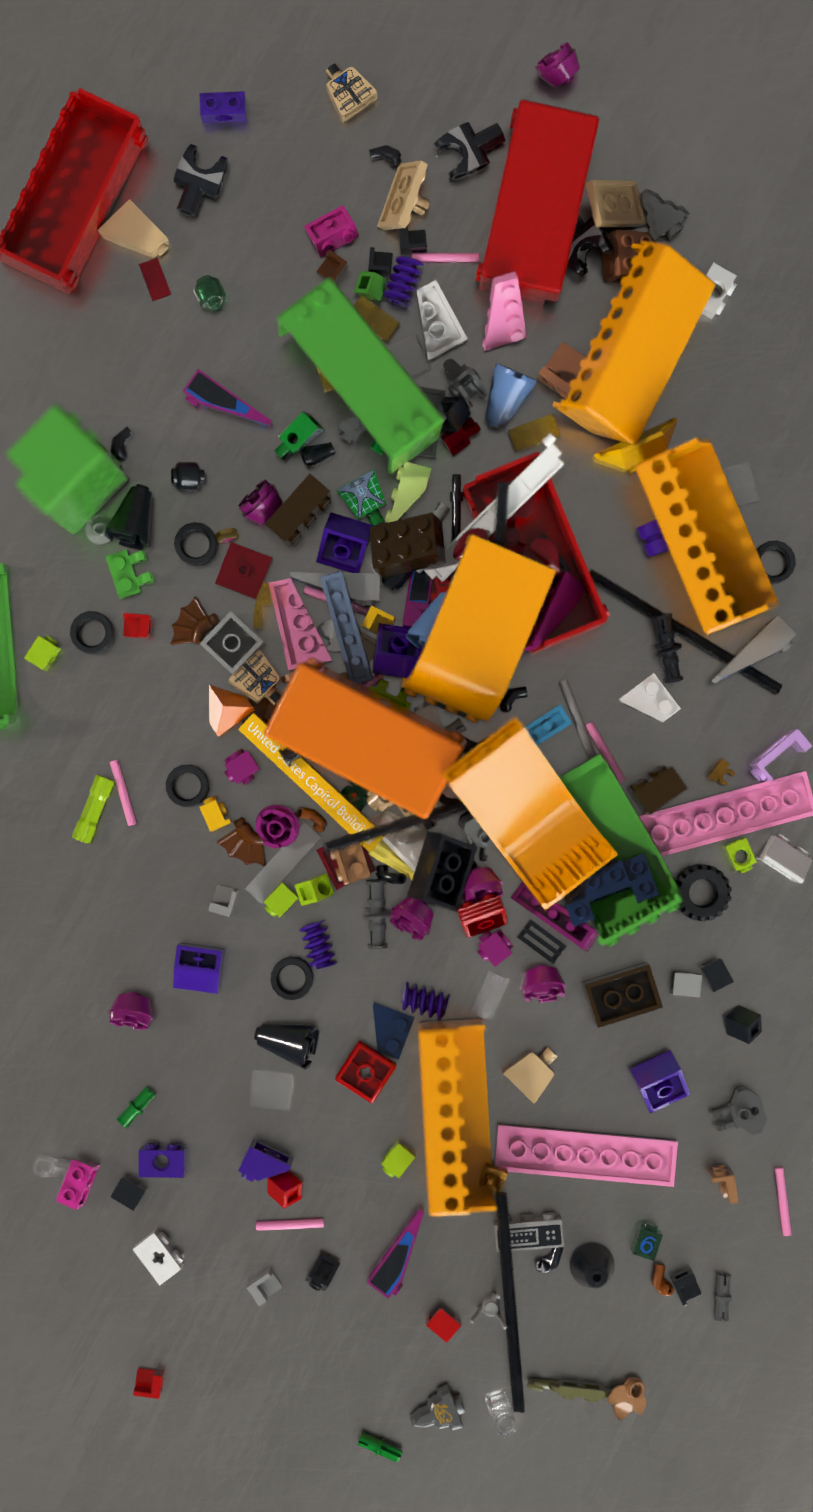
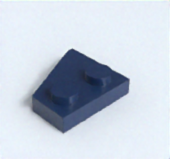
(391, 1029)

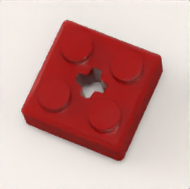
(482, 915)
(370, 1086)

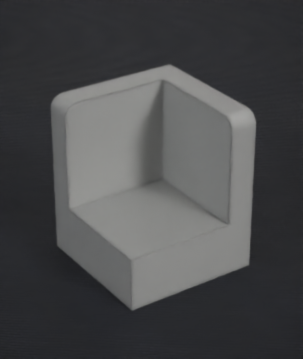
(223, 900)
(687, 984)
(264, 1286)

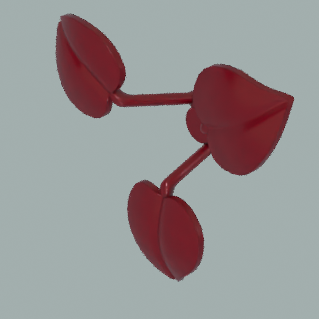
(540, 550)

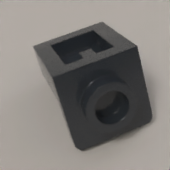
(322, 1272)

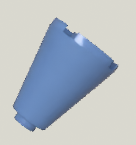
(506, 394)
(422, 627)

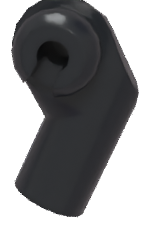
(387, 152)
(393, 878)

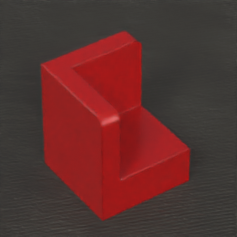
(137, 625)
(284, 1188)
(443, 1324)
(149, 1383)

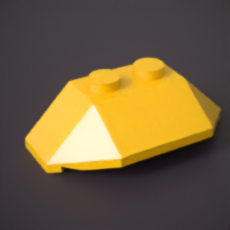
(626, 456)

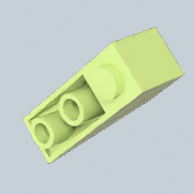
(411, 488)

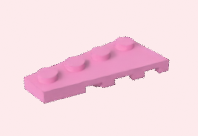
(505, 313)
(295, 625)

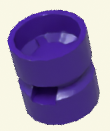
(655, 540)

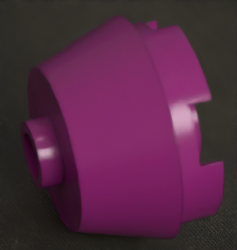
(559, 66)
(261, 502)
(277, 826)
(481, 883)
(412, 917)
(543, 984)
(131, 1011)

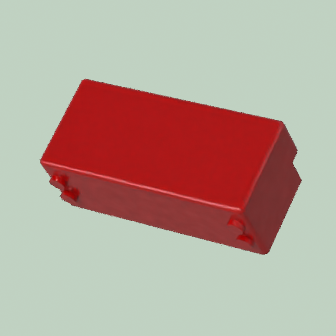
(72, 190)
(539, 199)
(550, 520)

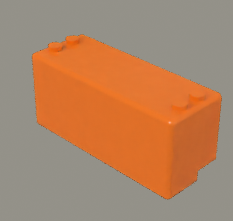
(365, 737)

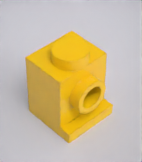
(214, 813)

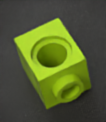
(43, 652)
(731, 850)
(314, 889)
(280, 900)
(397, 1159)

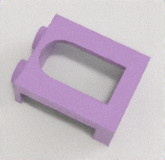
(793, 738)

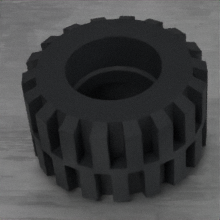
(721, 892)

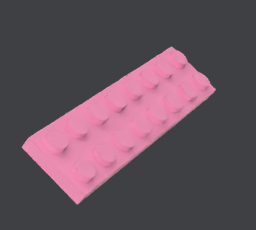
(730, 814)
(586, 1155)

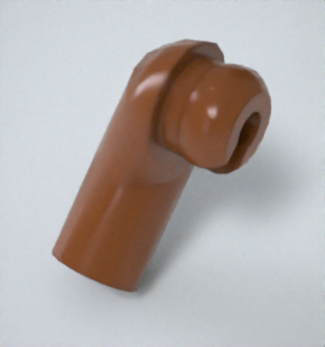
(313, 815)
(660, 1282)

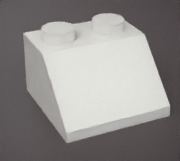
(786, 859)

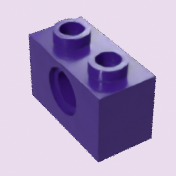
(223, 107)
(151, 1168)

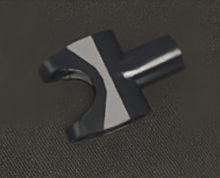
(471, 147)
(198, 180)
(585, 238)

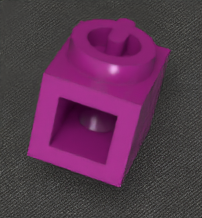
(241, 767)
(494, 947)

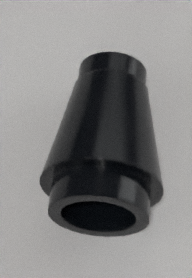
(317, 454)

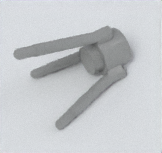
(491, 1308)

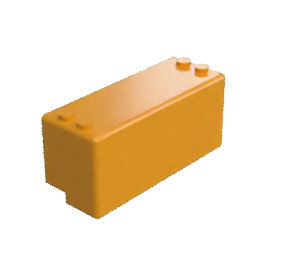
(642, 344)
(706, 533)
(455, 1115)

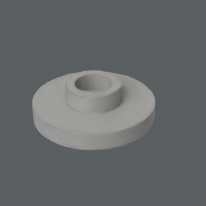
(95, 529)

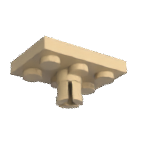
(404, 196)
(615, 203)

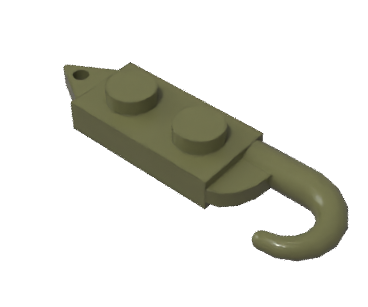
(571, 1389)

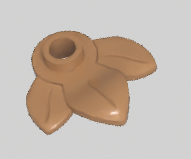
(628, 1399)

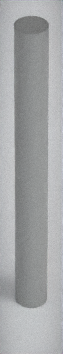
(576, 715)

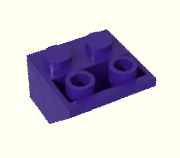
(198, 968)

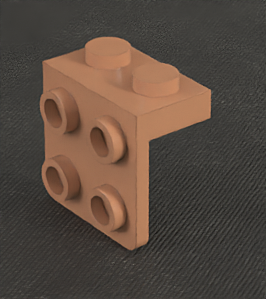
(619, 262)

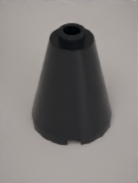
(132, 519)
(289, 1041)
(592, 1265)

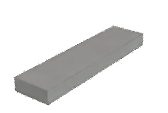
(282, 864)

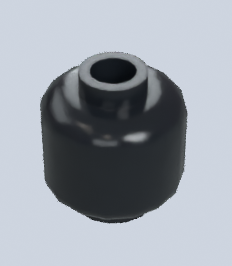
(187, 476)

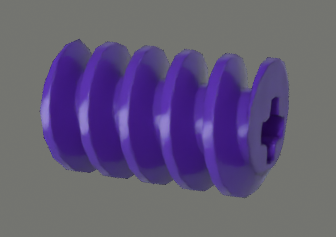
(401, 280)
(317, 945)
(424, 1001)

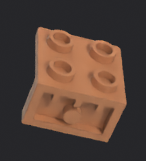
(562, 369)

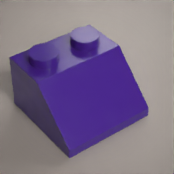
(344, 543)
(394, 652)
(660, 1081)
(263, 1162)

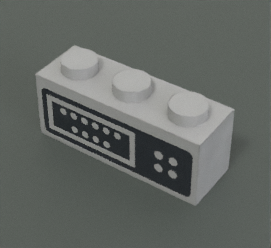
(534, 1232)

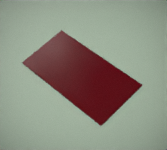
(154, 279)

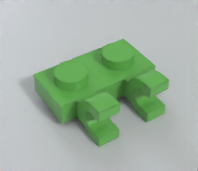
(124, 574)

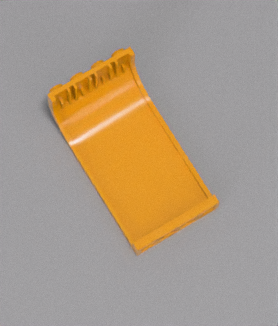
(480, 630)
(529, 813)

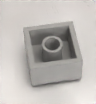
(232, 643)

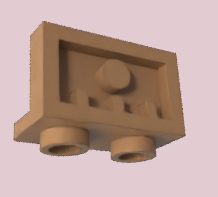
(351, 864)
(726, 1181)

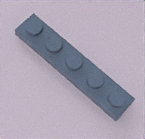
(346, 627)

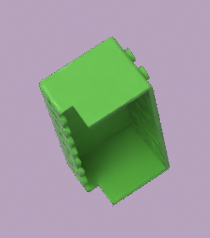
(363, 372)
(66, 469)

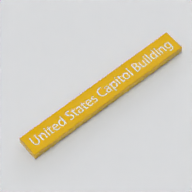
(310, 782)

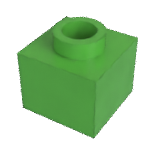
(370, 285)

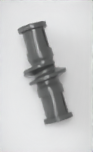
(376, 914)

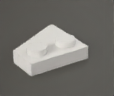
(651, 699)

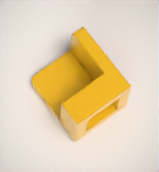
(375, 617)

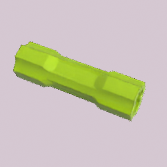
(98, 795)

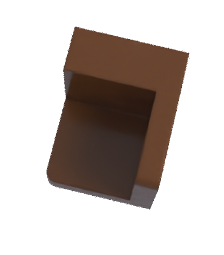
(332, 267)

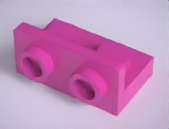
(332, 230)
(77, 1183)

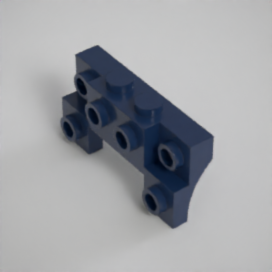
(609, 881)

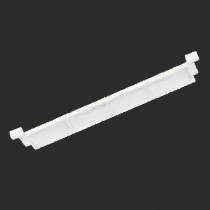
(519, 492)

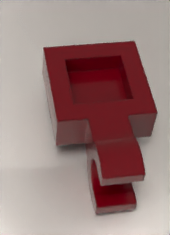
(458, 440)

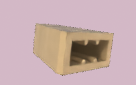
(134, 231)

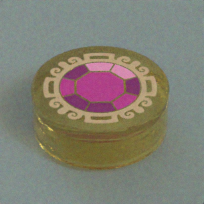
(227, 535)

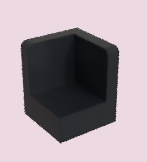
(412, 241)
(380, 262)
(456, 413)
(716, 975)
(743, 1024)
(128, 1193)
(686, 1286)

